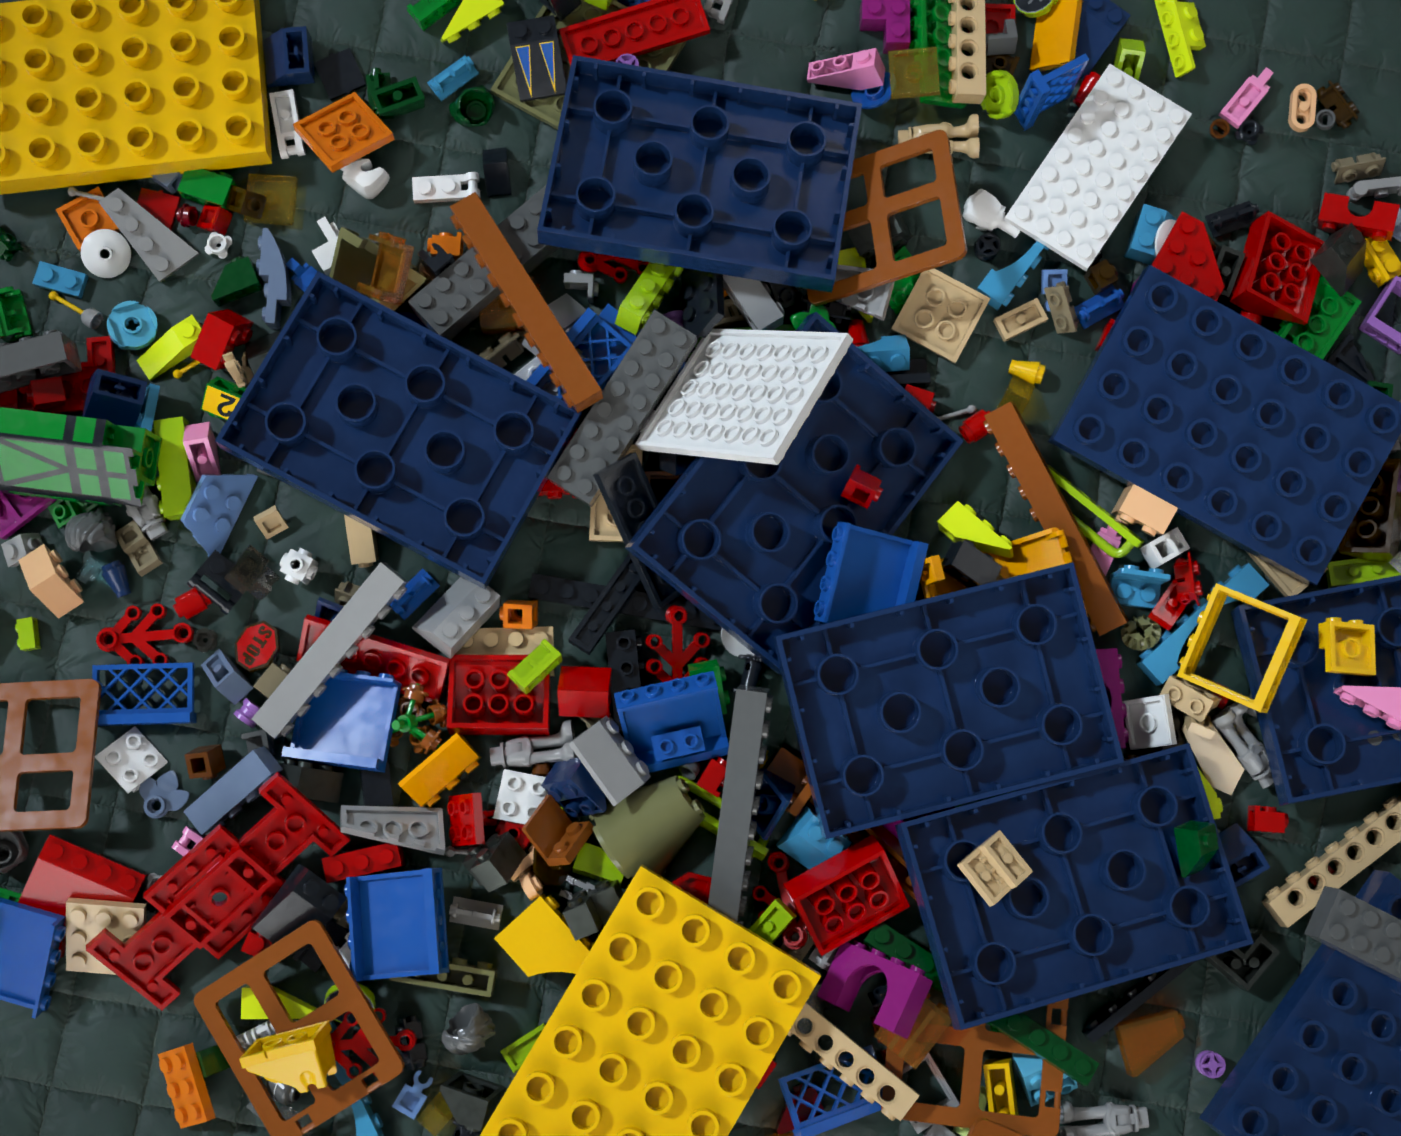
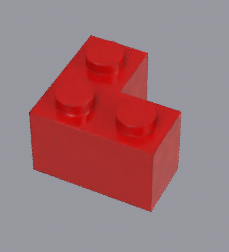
(219, 336)

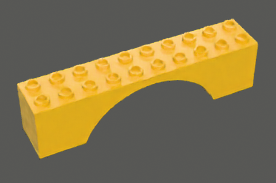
(543, 941)

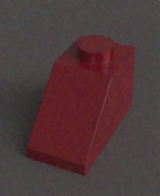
(784, 1122)

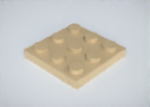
(940, 314)
(88, 918)

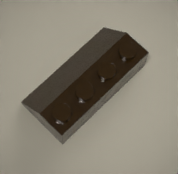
(1377, 524)

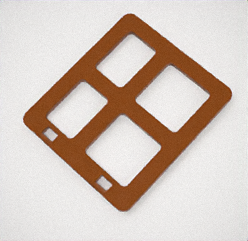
(880, 208)
(80, 761)
(350, 998)
(975, 1042)

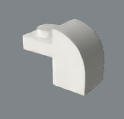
(325, 252)
(1164, 548)

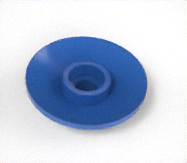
(874, 96)

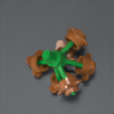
(412, 713)

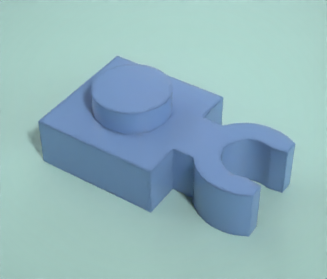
(1049, 279)
(410, 1098)

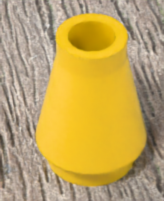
(1028, 371)

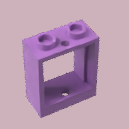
(1376, 328)

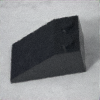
(297, 902)

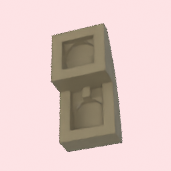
(138, 548)

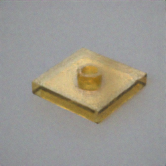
(914, 73)
(280, 195)

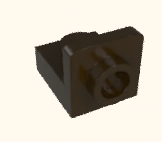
(246, 202)

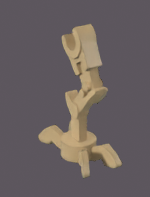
(241, 374)

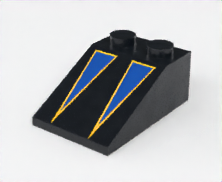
(537, 58)

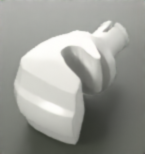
(366, 183)
(987, 213)

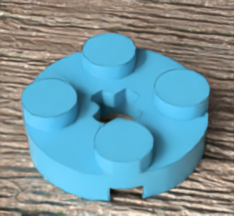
(125, 337)

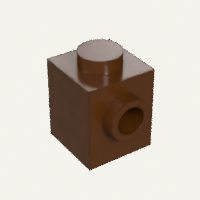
(205, 761)

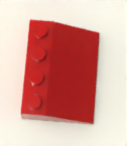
(1277, 270)
(490, 703)
(76, 872)
(847, 894)

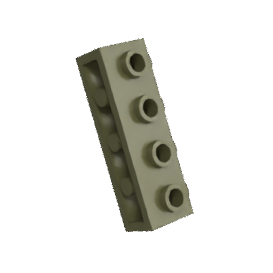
(462, 977)

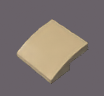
(994, 868)

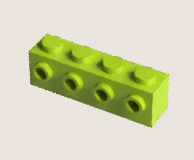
(646, 296)

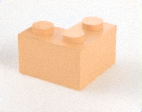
(1145, 509)
(50, 581)

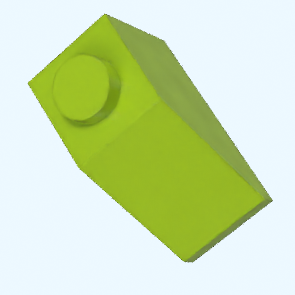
(1130, 56)

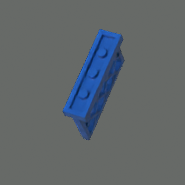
(1048, 90)
(576, 335)
(151, 715)
(836, 1116)

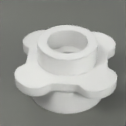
(213, 240)

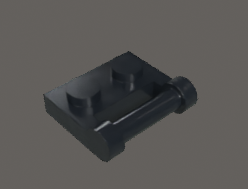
(215, 569)

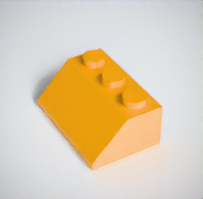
(440, 771)

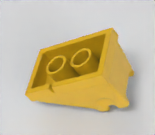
(294, 1057)

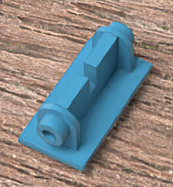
(453, 77)

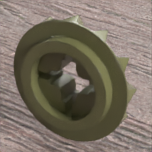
(1135, 640)

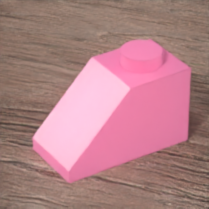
(201, 449)

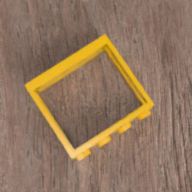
(1277, 666)

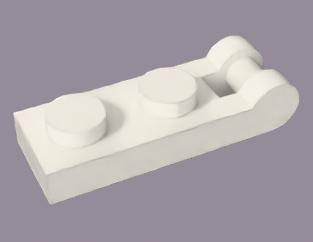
(285, 115)
(444, 187)

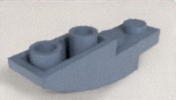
(274, 271)

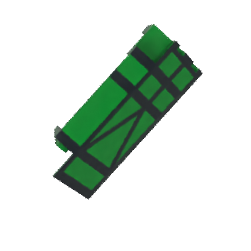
(75, 458)

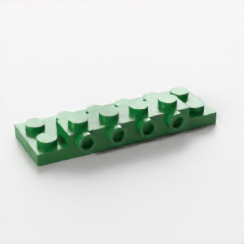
(932, 30)
(1326, 320)

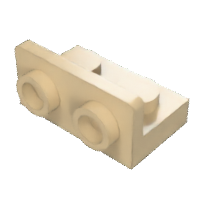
(1190, 697)

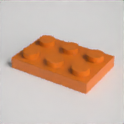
(186, 1086)

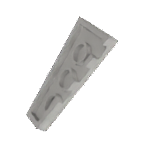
(150, 238)
(872, 301)
(402, 826)

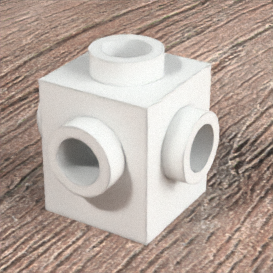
(306, 571)

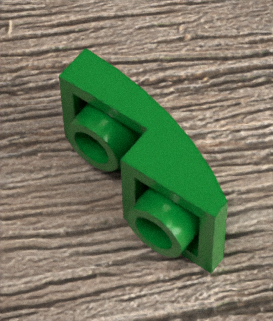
(64, 510)

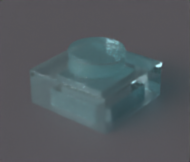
(89, 570)

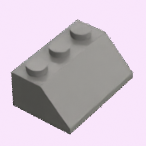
(457, 616)
(610, 760)

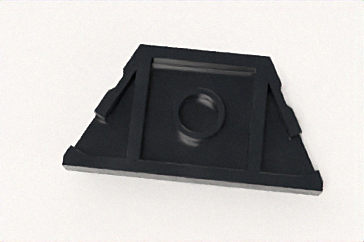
(701, 301)
(1350, 361)

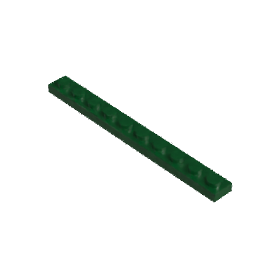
(1017, 1026)

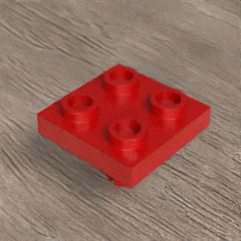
(468, 819)

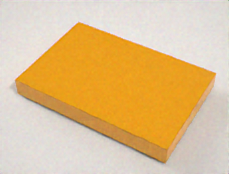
(1056, 36)

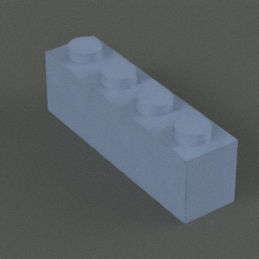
(232, 791)

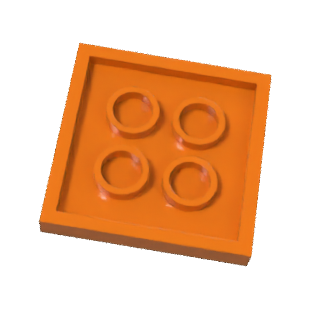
(343, 132)

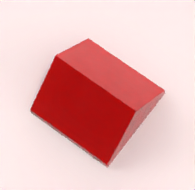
(584, 691)

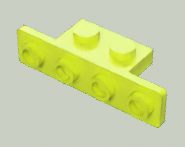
(1181, 33)

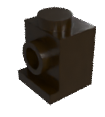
(1005, 61)
(1102, 273)

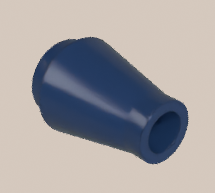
(117, 578)

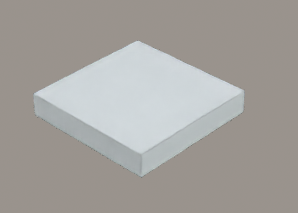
(1150, 722)

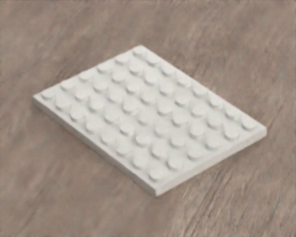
(744, 394)

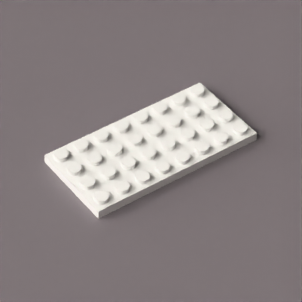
(1097, 167)

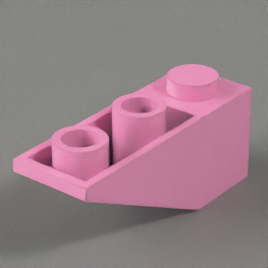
(851, 71)
(1375, 701)

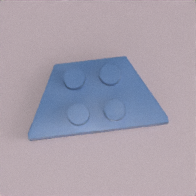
(216, 508)

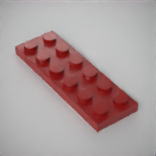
(636, 30)
(386, 656)

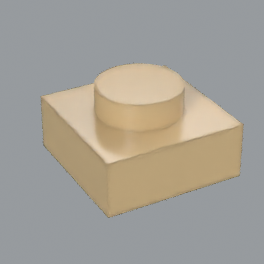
(270, 522)

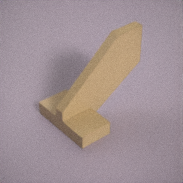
(1213, 754)

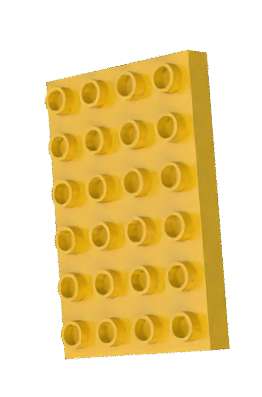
(129, 90)
(658, 1025)

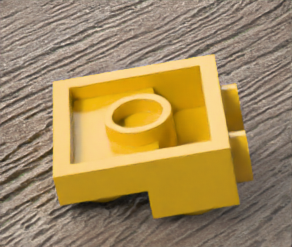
(1348, 646)

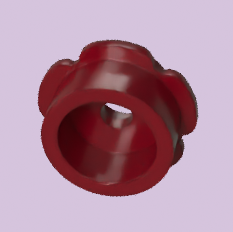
(187, 215)

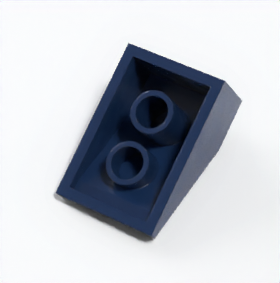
(1098, 28)

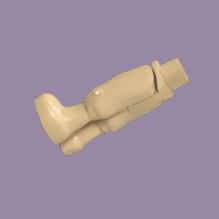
(969, 130)

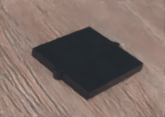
(340, 74)

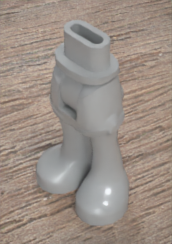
(148, 515)
(1249, 750)
(520, 751)
(1116, 1119)

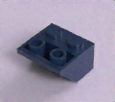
(289, 57)
(114, 398)
(574, 788)
(1242, 854)

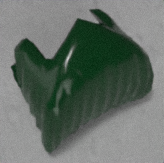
(473, 107)

